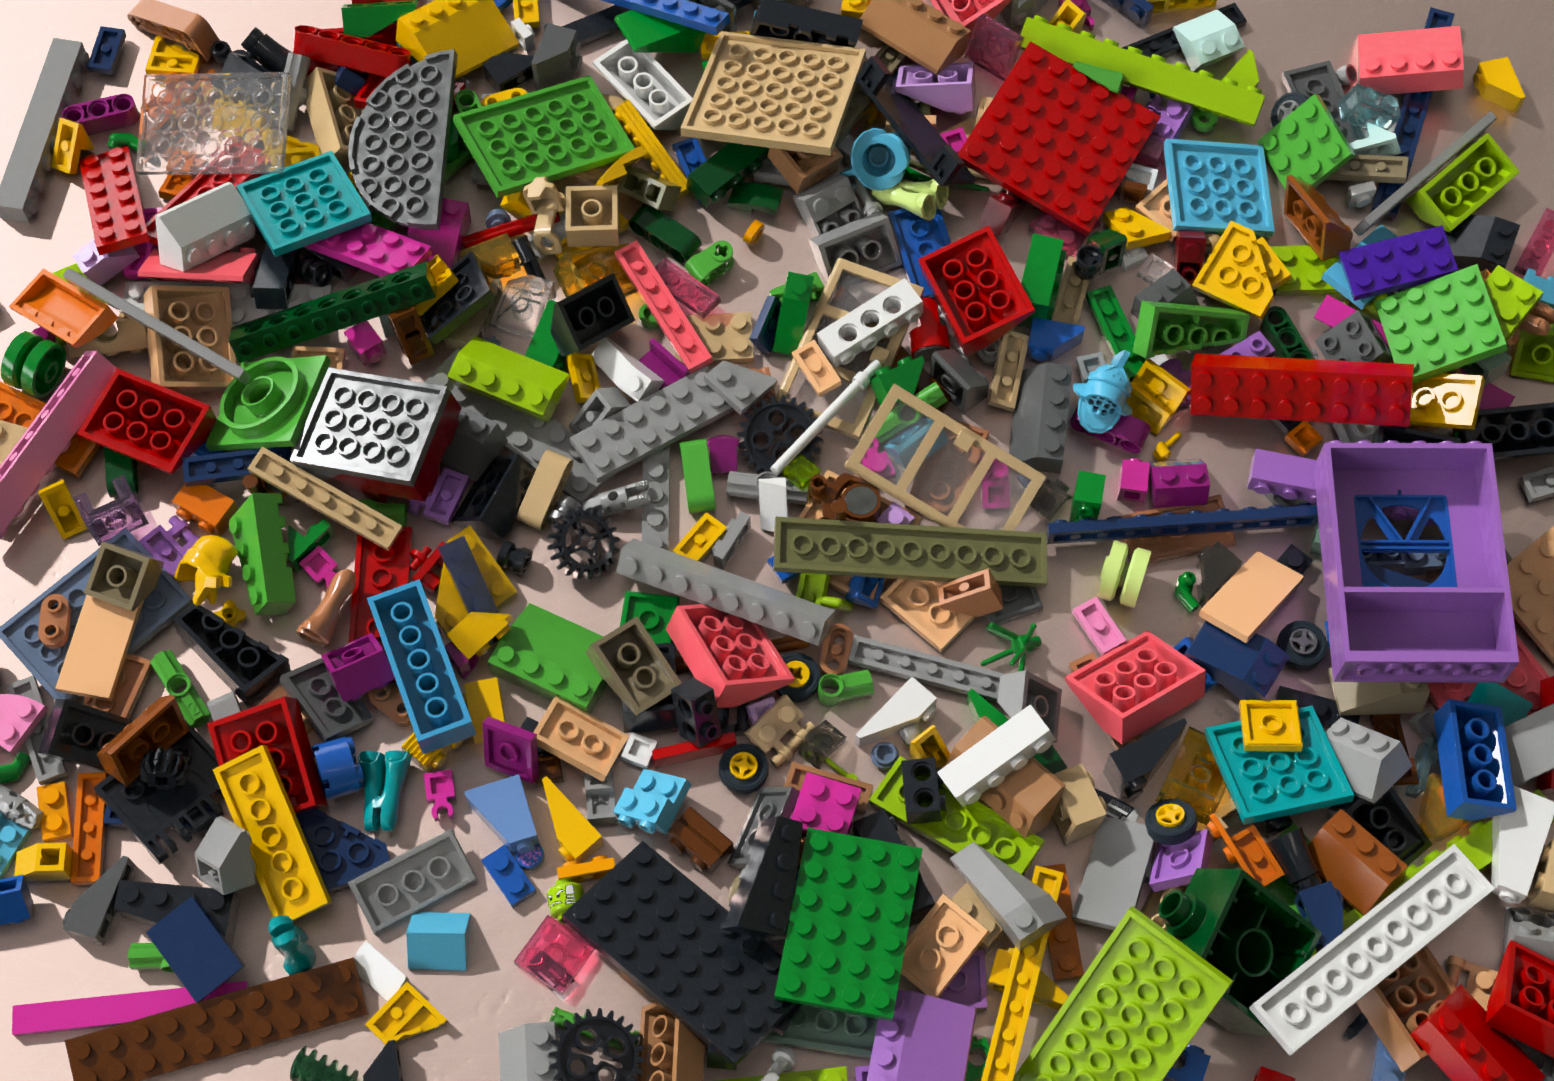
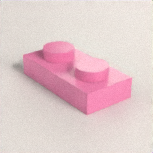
(1098, 626)

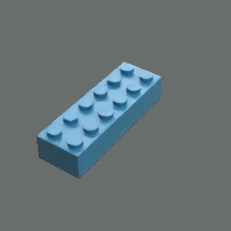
(421, 667)

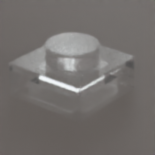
(1153, 269)

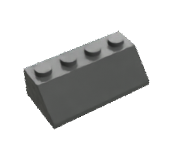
(1042, 417)

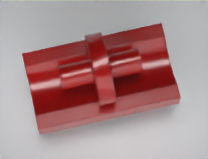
(428, 565)

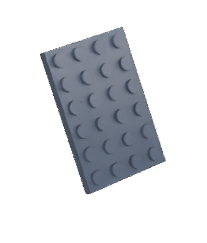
(45, 664)

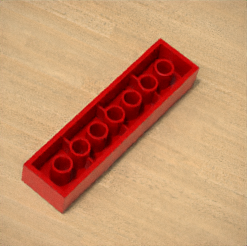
(1302, 389)

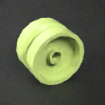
(1124, 574)

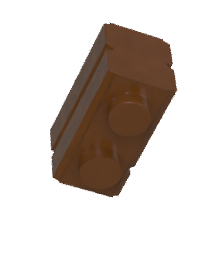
(700, 841)

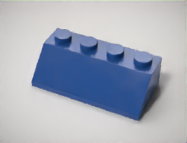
(1474, 760)

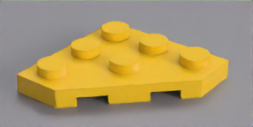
(1237, 273)
(449, 606)

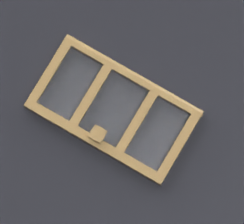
(846, 290)
(942, 467)

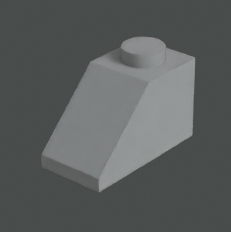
(598, 407)

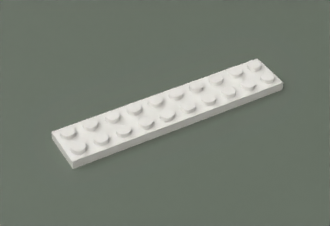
(1371, 949)

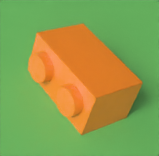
(205, 507)

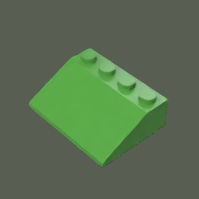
(549, 658)

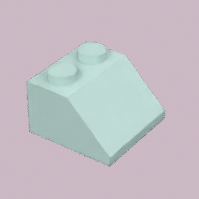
(1208, 40)

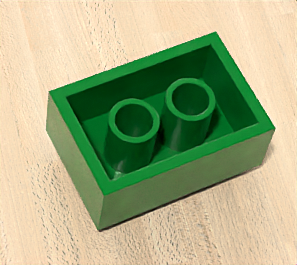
(1043, 276)

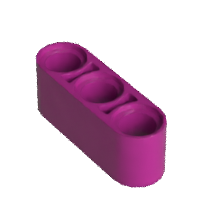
(104, 113)
(1126, 434)

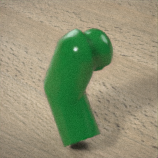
(13, 771)

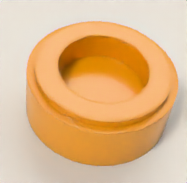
(753, 233)

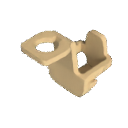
(546, 202)

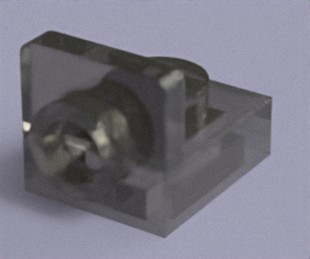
(1051, 498)
(821, 744)

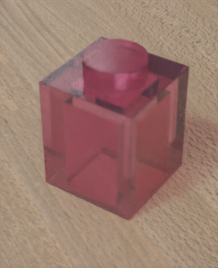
(1152, 152)

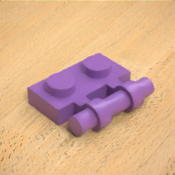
(1173, 117)
(444, 499)
(163, 543)

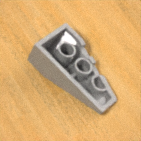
(1012, 899)

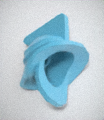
(878, 159)
(1110, 387)

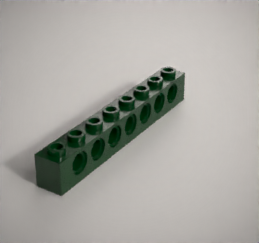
(333, 312)

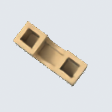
(130, 337)

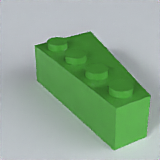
(1180, 327)
(263, 554)

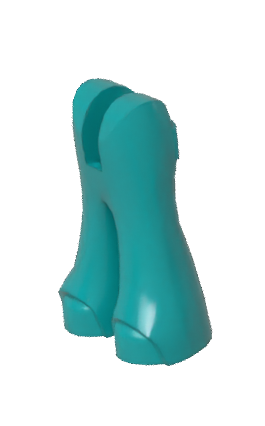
(382, 801)
(291, 941)

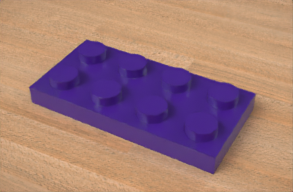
(1397, 263)

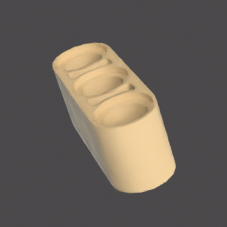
(544, 489)

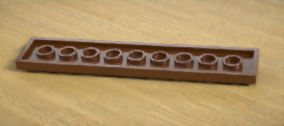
(220, 1025)

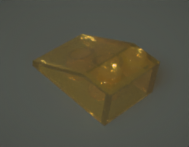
(584, 267)
(1194, 776)

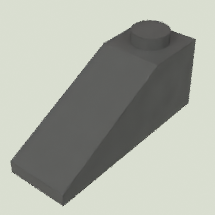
(94, 909)

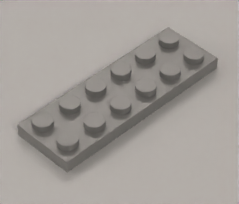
(649, 425)

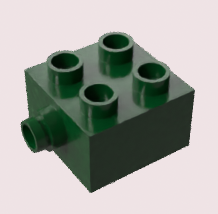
(1243, 935)

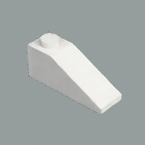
(626, 370)
(906, 708)

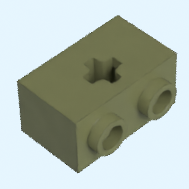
(649, 188)

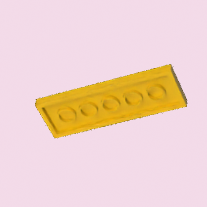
(278, 843)

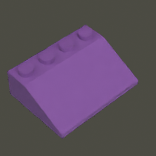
(924, 1041)

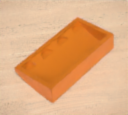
(63, 309)

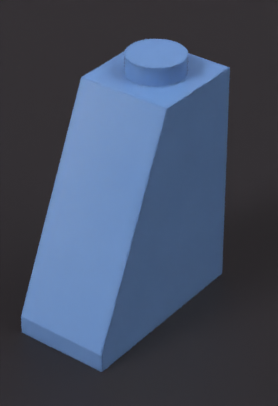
(506, 812)

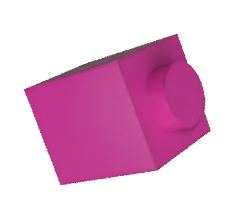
(365, 343)
(1133, 480)

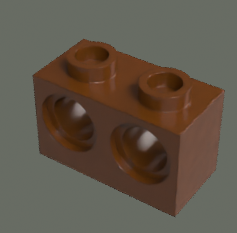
(410, 334)

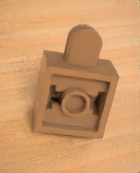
(803, 168)

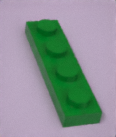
(1114, 327)

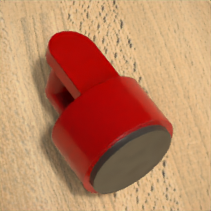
(930, 334)

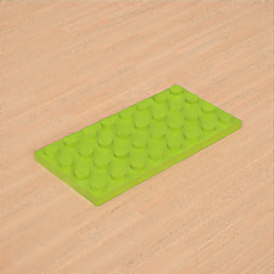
(1128, 1010)

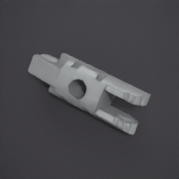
(619, 499)
(19, 809)

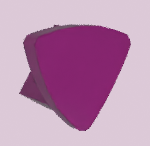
(723, 453)
(460, 662)

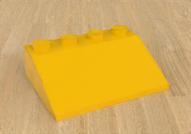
(468, 26)

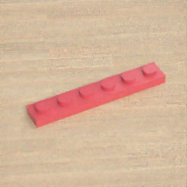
(663, 307)

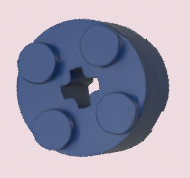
(337, 767)

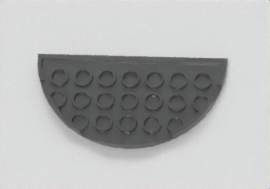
(403, 142)

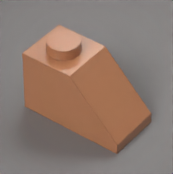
(971, 594)

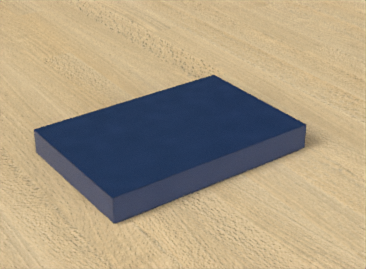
(195, 949)

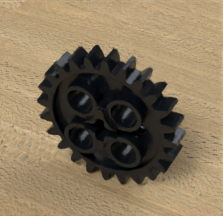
(760, 425)
(603, 1030)

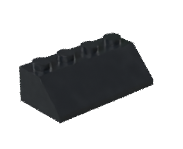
(1514, 430)

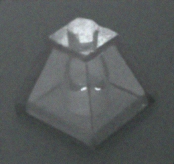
(523, 304)

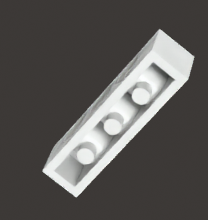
(875, 310)

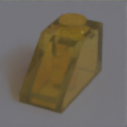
(496, 256)
(1433, 811)

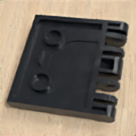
(155, 813)

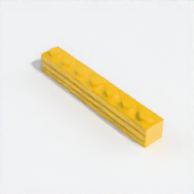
(655, 152)

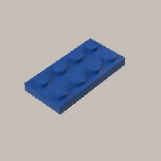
(916, 239)

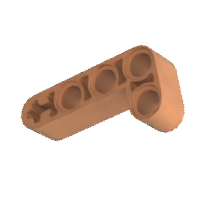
(175, 25)

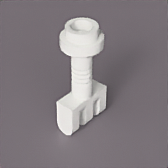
(870, 206)
(783, 1060)

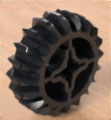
(587, 553)

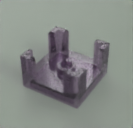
(114, 516)

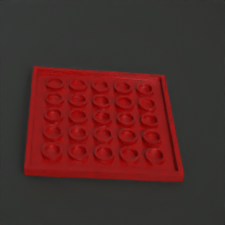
(1058, 138)

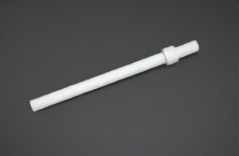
(859, 382)

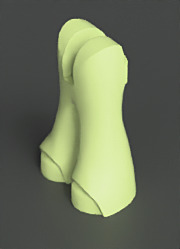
(916, 197)

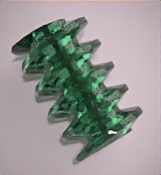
(309, 1069)

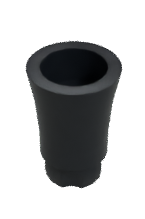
(266, 50)
(1295, 860)

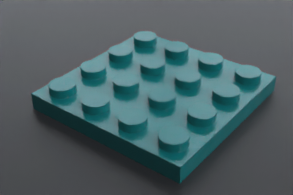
(304, 203)
(1279, 783)

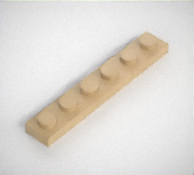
(325, 498)

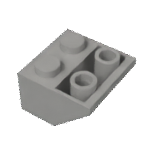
(828, 204)
(225, 857)
(1530, 929)

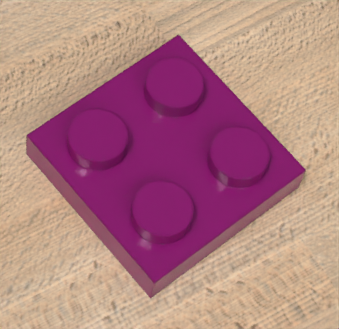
(510, 749)

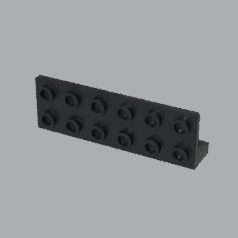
(913, 126)

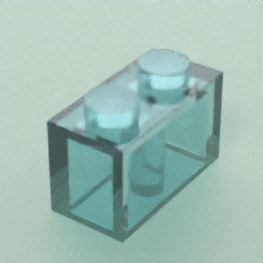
(1366, 106)

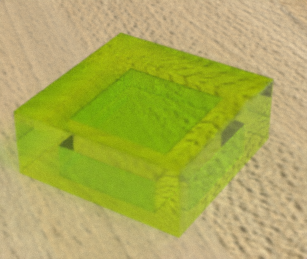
(800, 472)

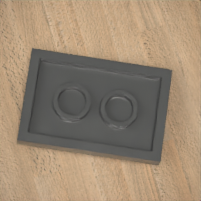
(322, 703)
(767, 804)

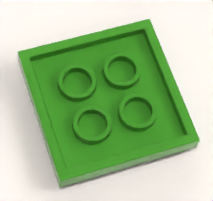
(1307, 144)

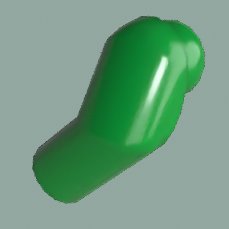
(119, 139)
(1184, 589)

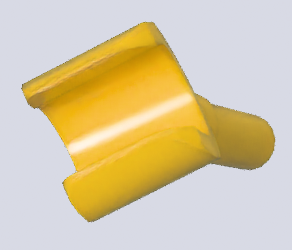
(1162, 452)

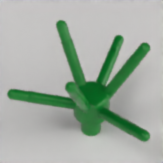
(1019, 645)

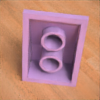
(949, 90)

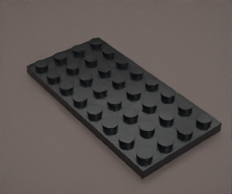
(672, 946)

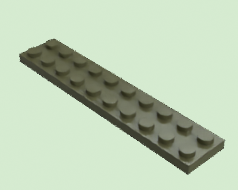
(908, 551)

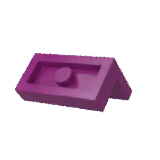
(664, 364)

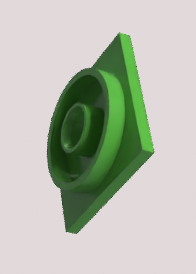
(278, 416)

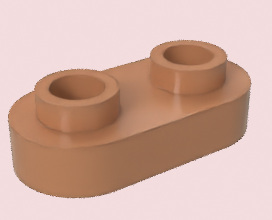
(54, 619)
(836, 652)
(390, 705)

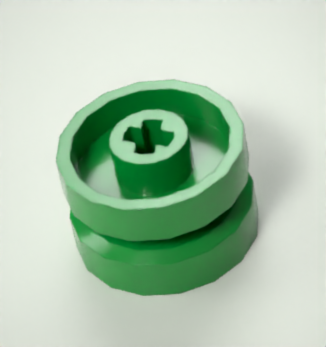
(33, 364)

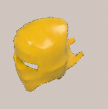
(208, 566)

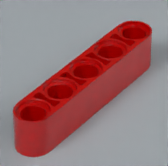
(349, 51)

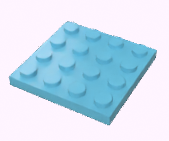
(1218, 185)

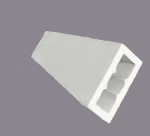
(1519, 844)

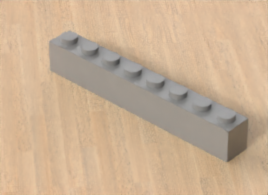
(37, 136)
(725, 591)

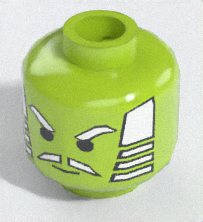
(563, 896)

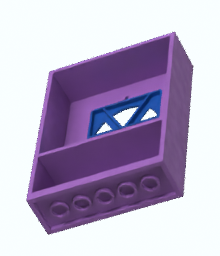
(1435, 633)

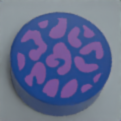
(531, 860)

